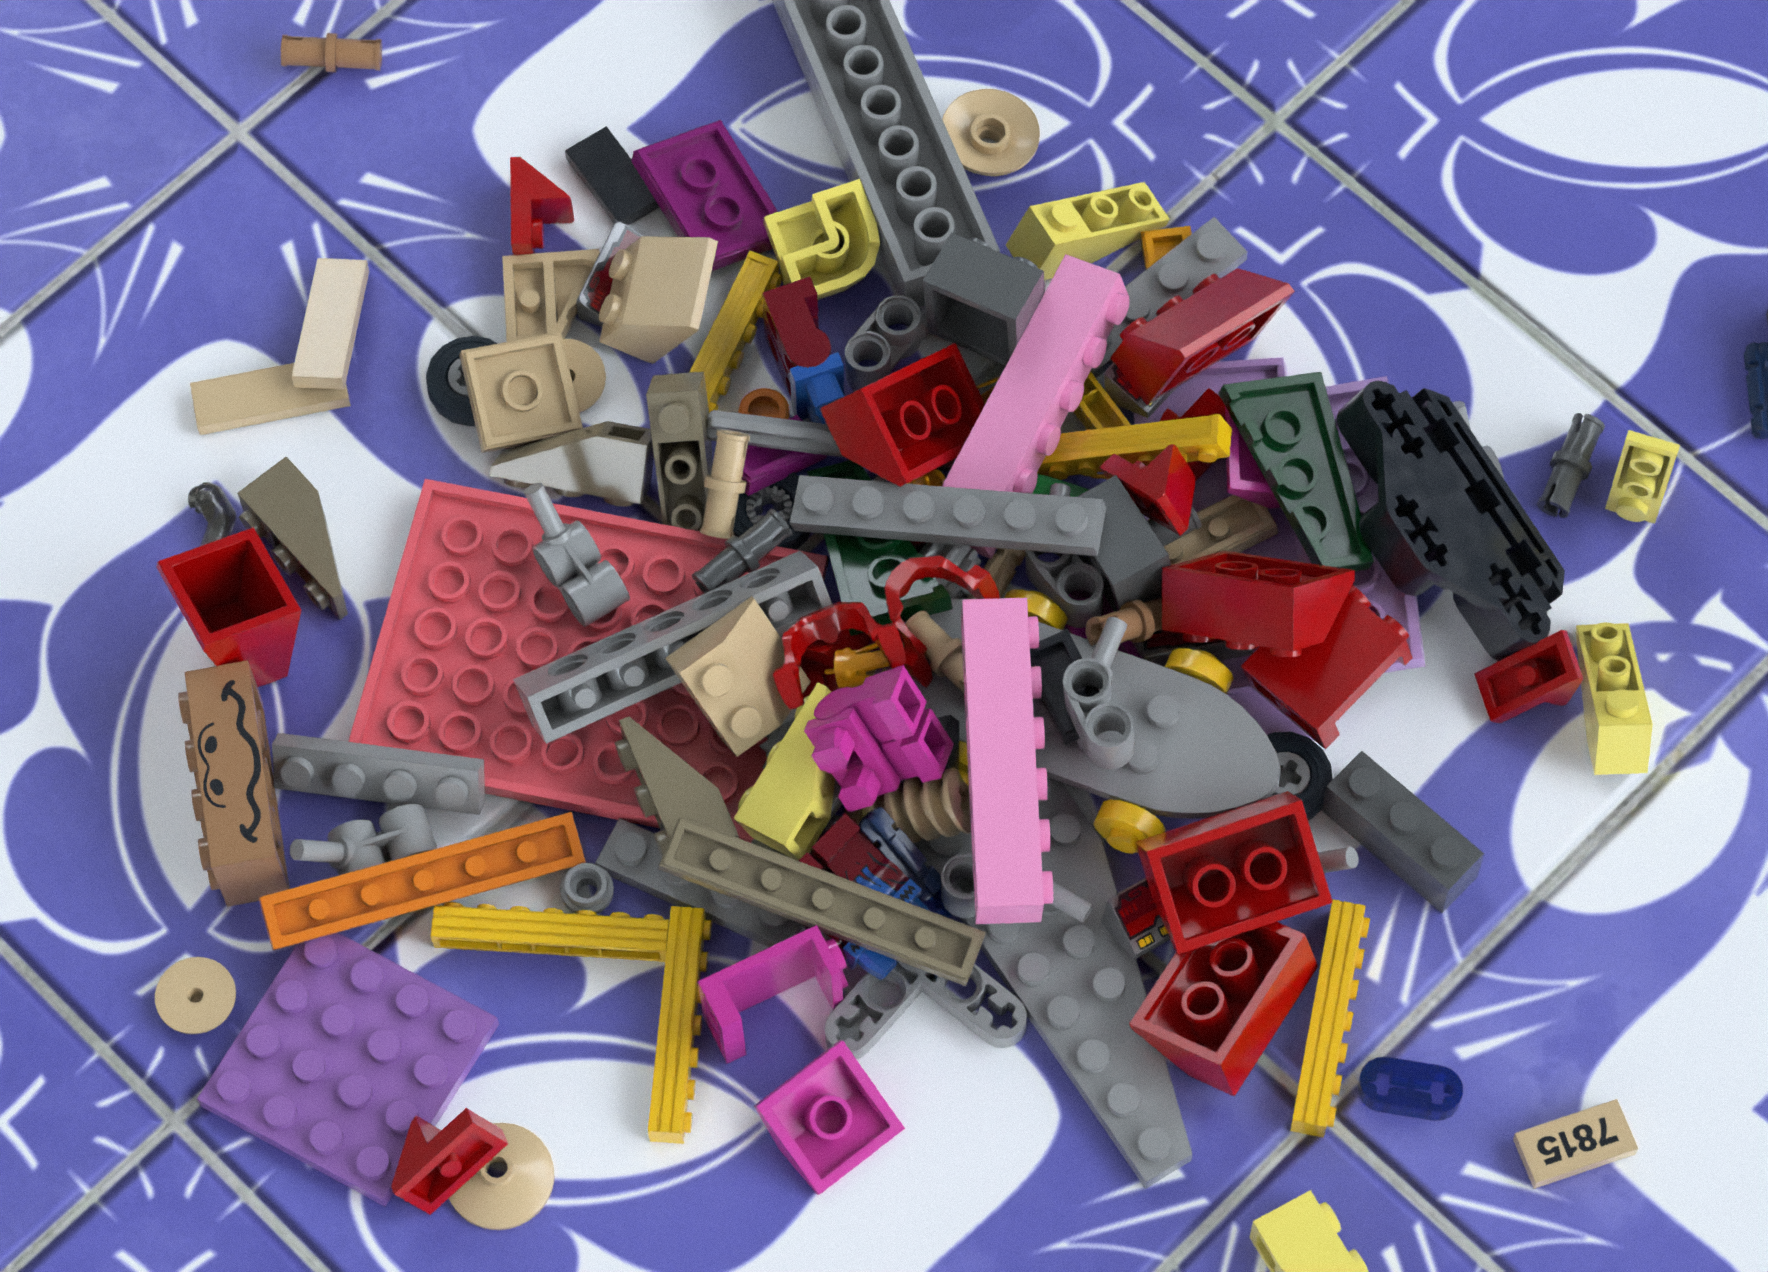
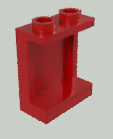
(1333, 674)

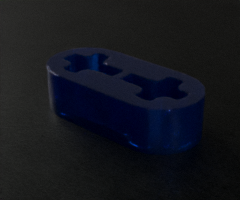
(1413, 1076)

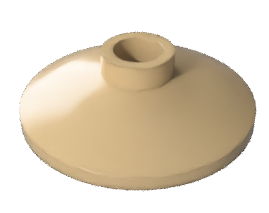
(996, 117)
(517, 1194)

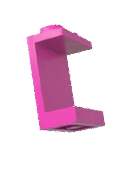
(764, 976)

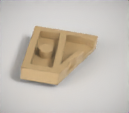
(544, 291)

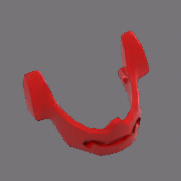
(976, 581)
(825, 626)

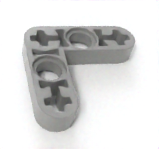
(911, 983)

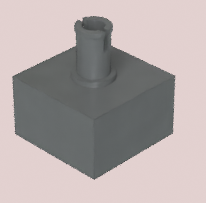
(1130, 547)

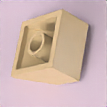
(656, 294)
(732, 677)

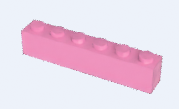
(1041, 381)
(1002, 761)

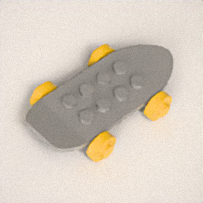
(1192, 741)

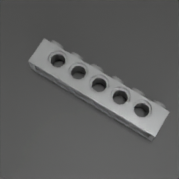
(633, 661)

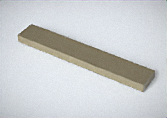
(822, 900)

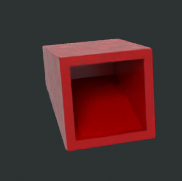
(236, 603)

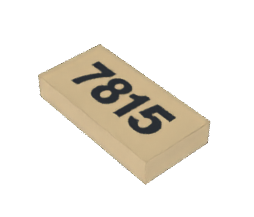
(1575, 1143)

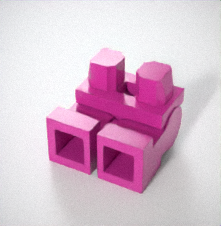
(877, 737)

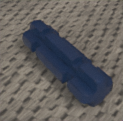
(1757, 385)
(901, 851)

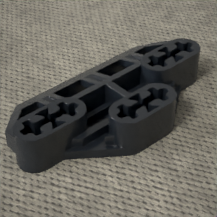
(1450, 516)

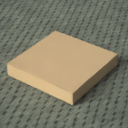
(520, 391)

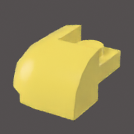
(826, 239)

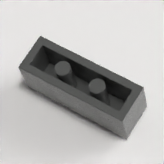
(1402, 831)

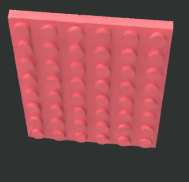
(481, 612)

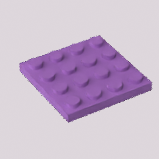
(347, 1061)

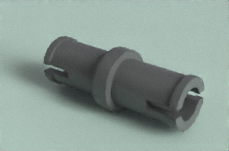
(1570, 465)
(743, 552)

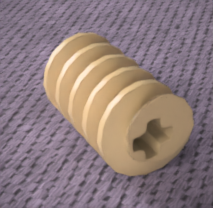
(927, 807)

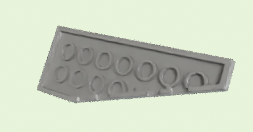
(1084, 992)

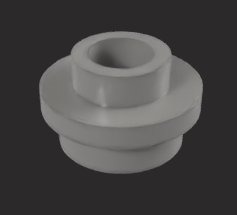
(583, 875)

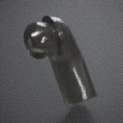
(215, 508)

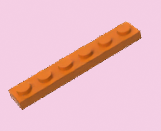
(421, 881)

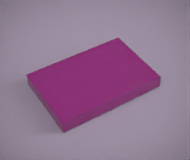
(708, 191)

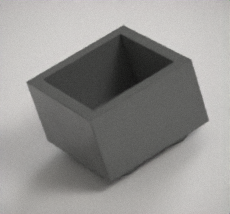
(981, 297)

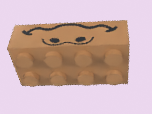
(233, 783)

